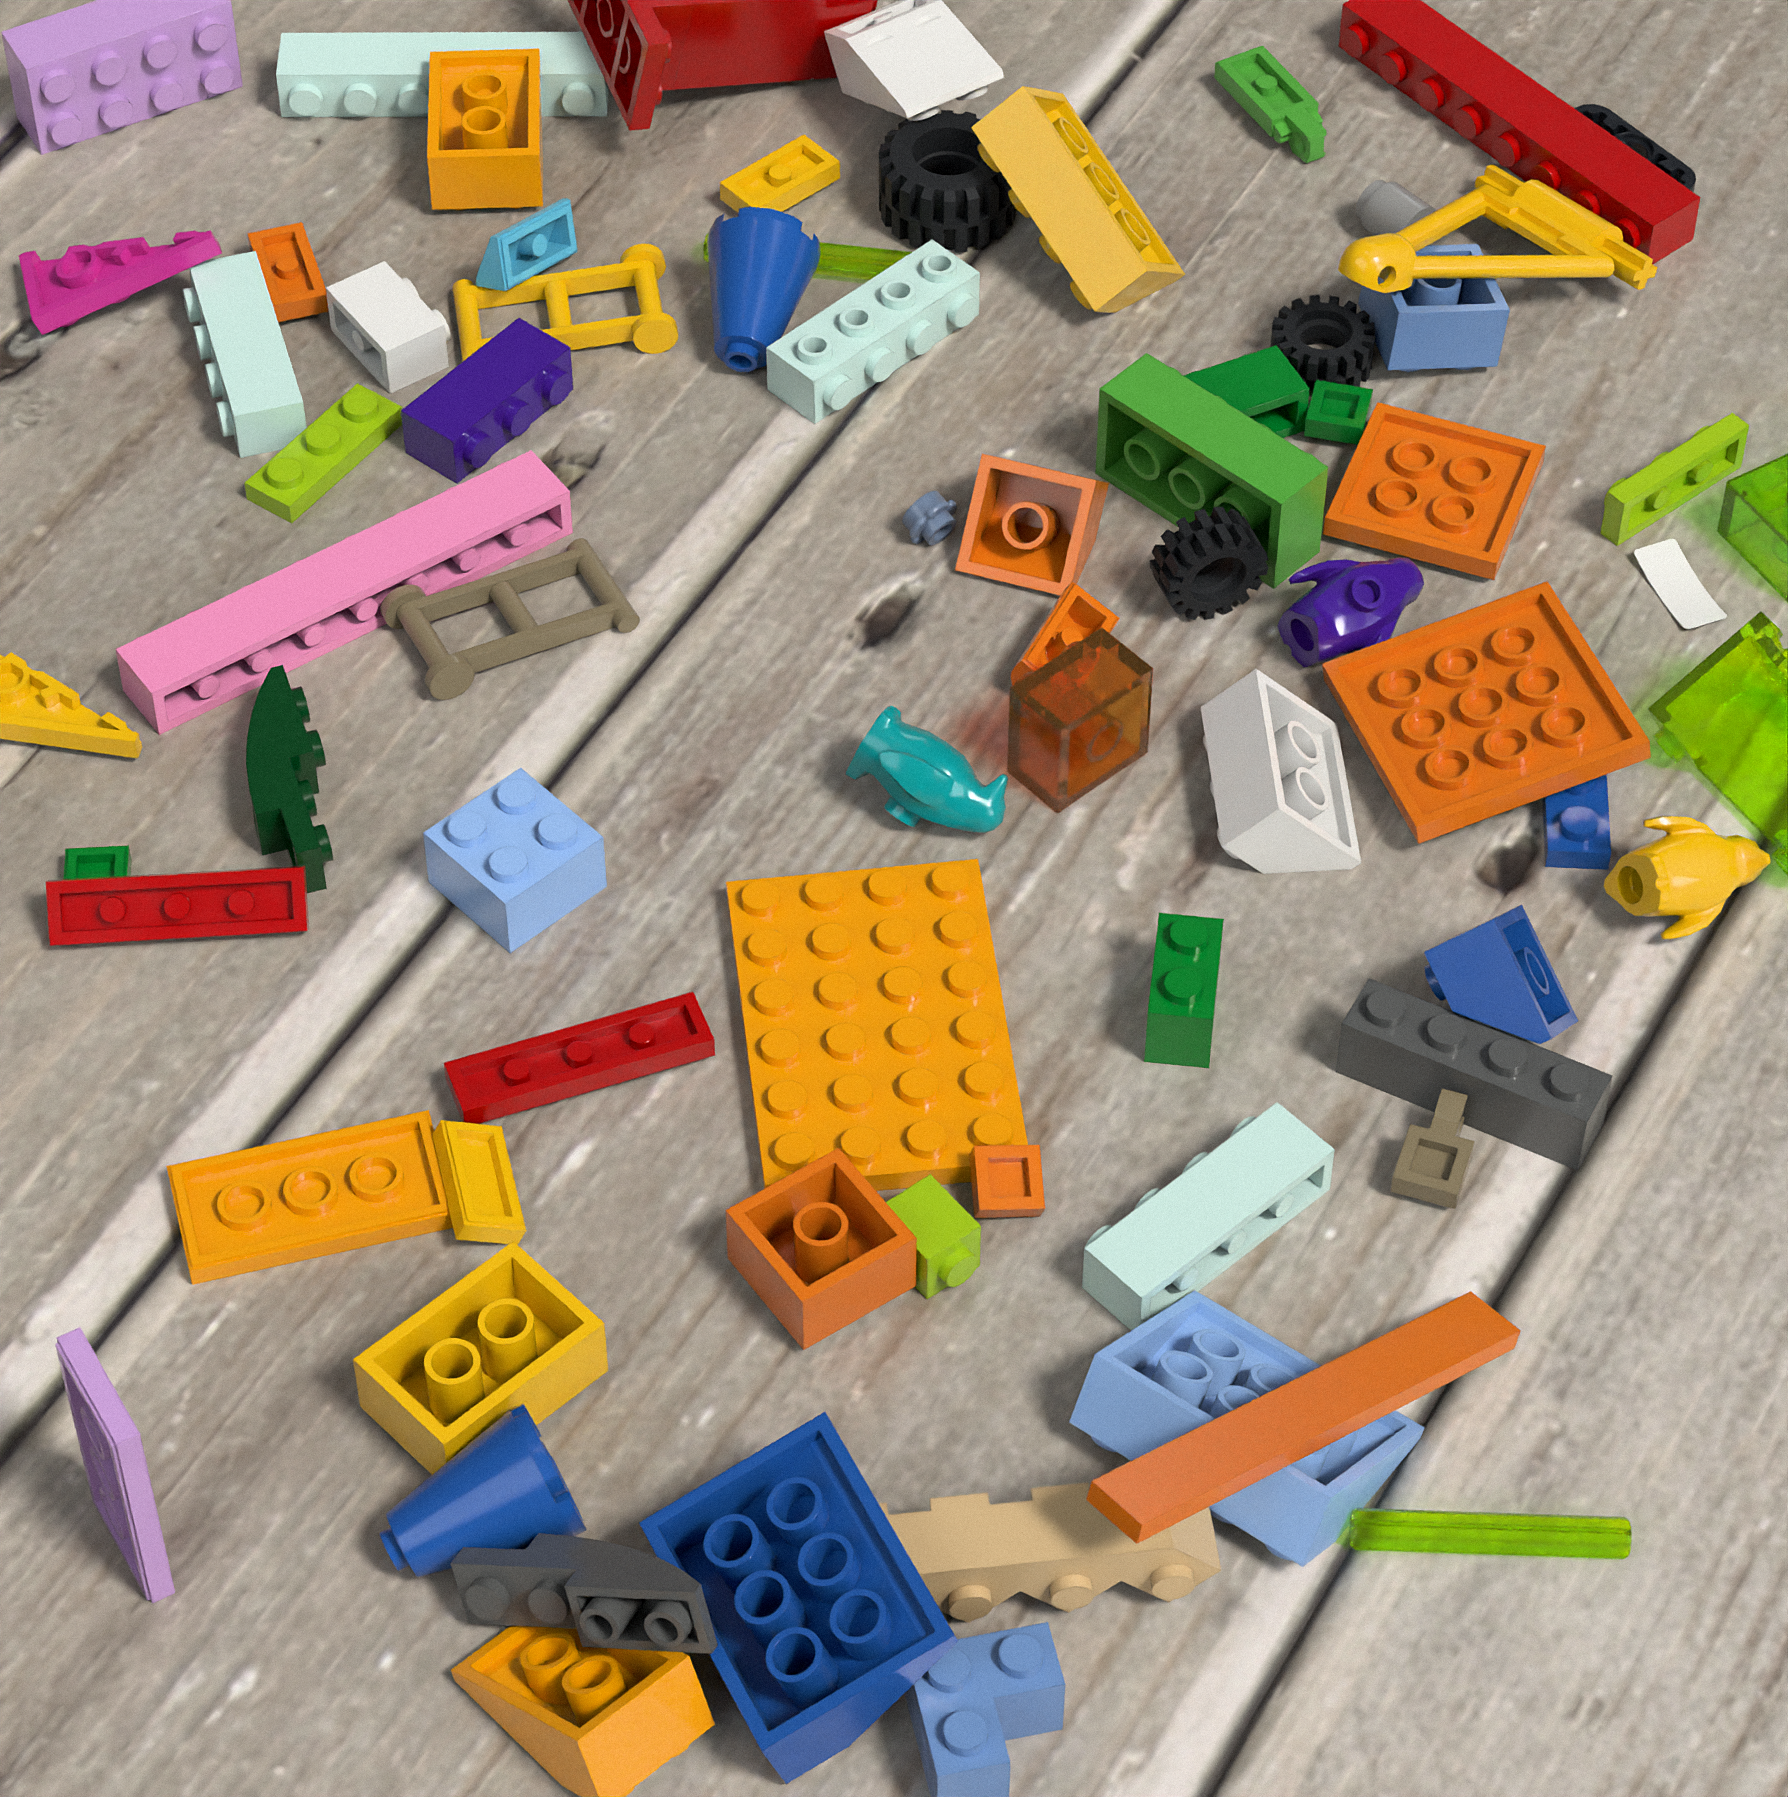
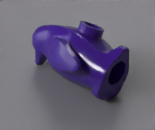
(1348, 607)

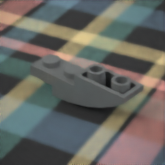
(588, 1585)

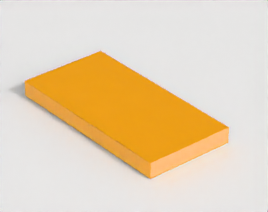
(309, 1197)

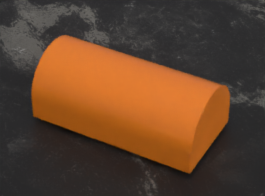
(1070, 620)

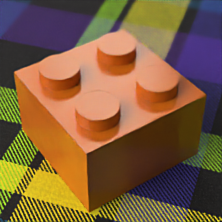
(821, 1248)

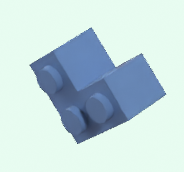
(979, 1698)

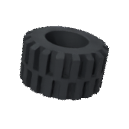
(940, 185)

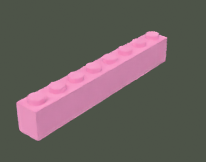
(340, 591)

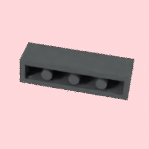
(1511, 1084)

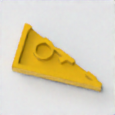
(51, 714)

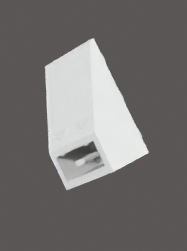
(910, 58)

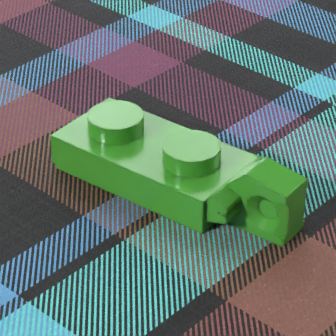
(1274, 100)

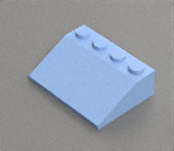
(1206, 1362)

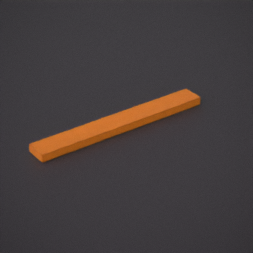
(1300, 1417)

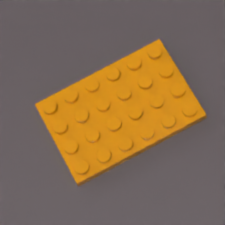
(874, 1021)

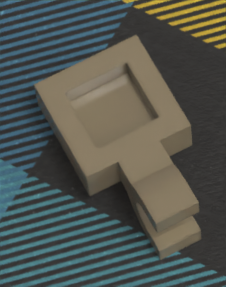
(1437, 1158)

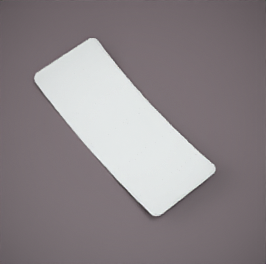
(1678, 585)

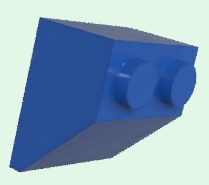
(1501, 978)

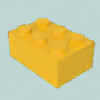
(476, 1353)

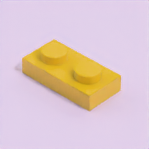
(781, 177)

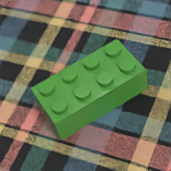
(1194, 452)

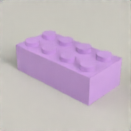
(118, 65)

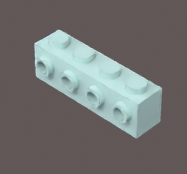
(873, 331)

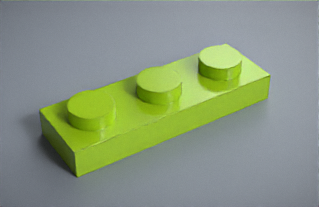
(324, 453)
(1673, 478)

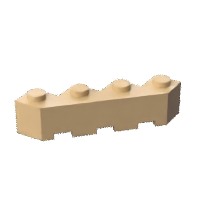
(1048, 1549)

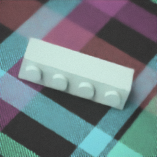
(246, 354)
(1207, 1216)

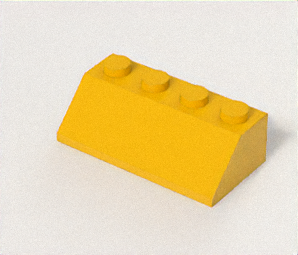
(1075, 200)

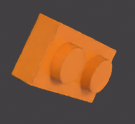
(290, 271)

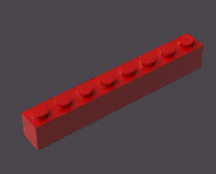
(1518, 120)

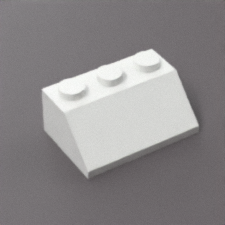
(1278, 780)

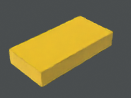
(478, 1182)

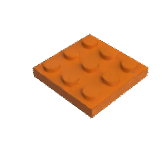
(1434, 490)

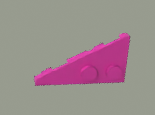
(105, 274)

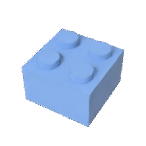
(515, 859)

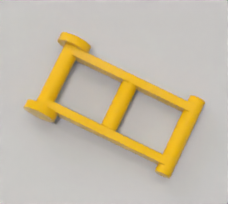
(638, 267)

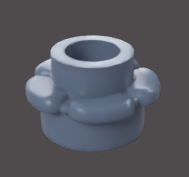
(930, 518)

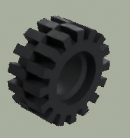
(1327, 325)
(1184, 567)

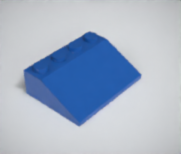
(804, 1594)

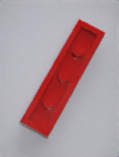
(177, 905)
(579, 1059)

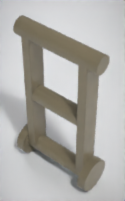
(454, 673)

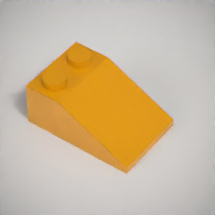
(485, 129)
(587, 1712)

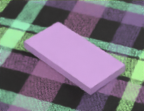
(115, 1465)

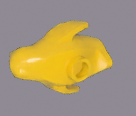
(1684, 873)

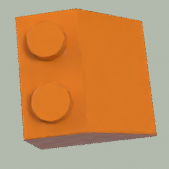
(1030, 524)

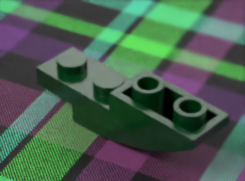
(284, 777)

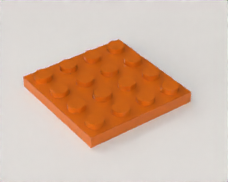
(1485, 712)

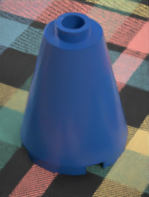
(756, 281)
(484, 1497)

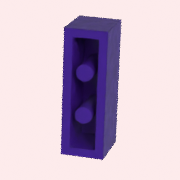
(487, 400)

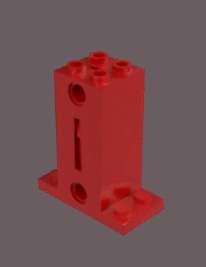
(707, 44)

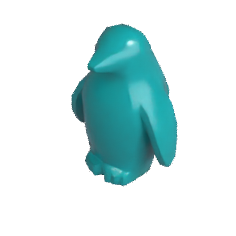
(927, 777)

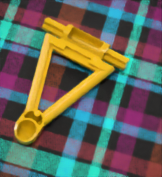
(1577, 238)

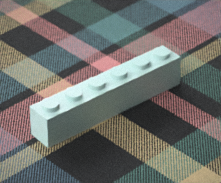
(390, 71)

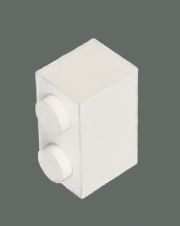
(388, 326)

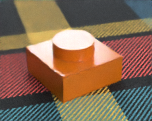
(1007, 1181)

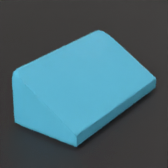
(528, 247)

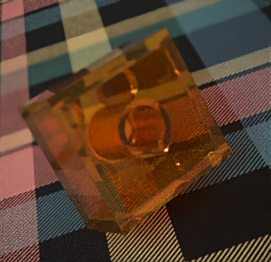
(1079, 719)

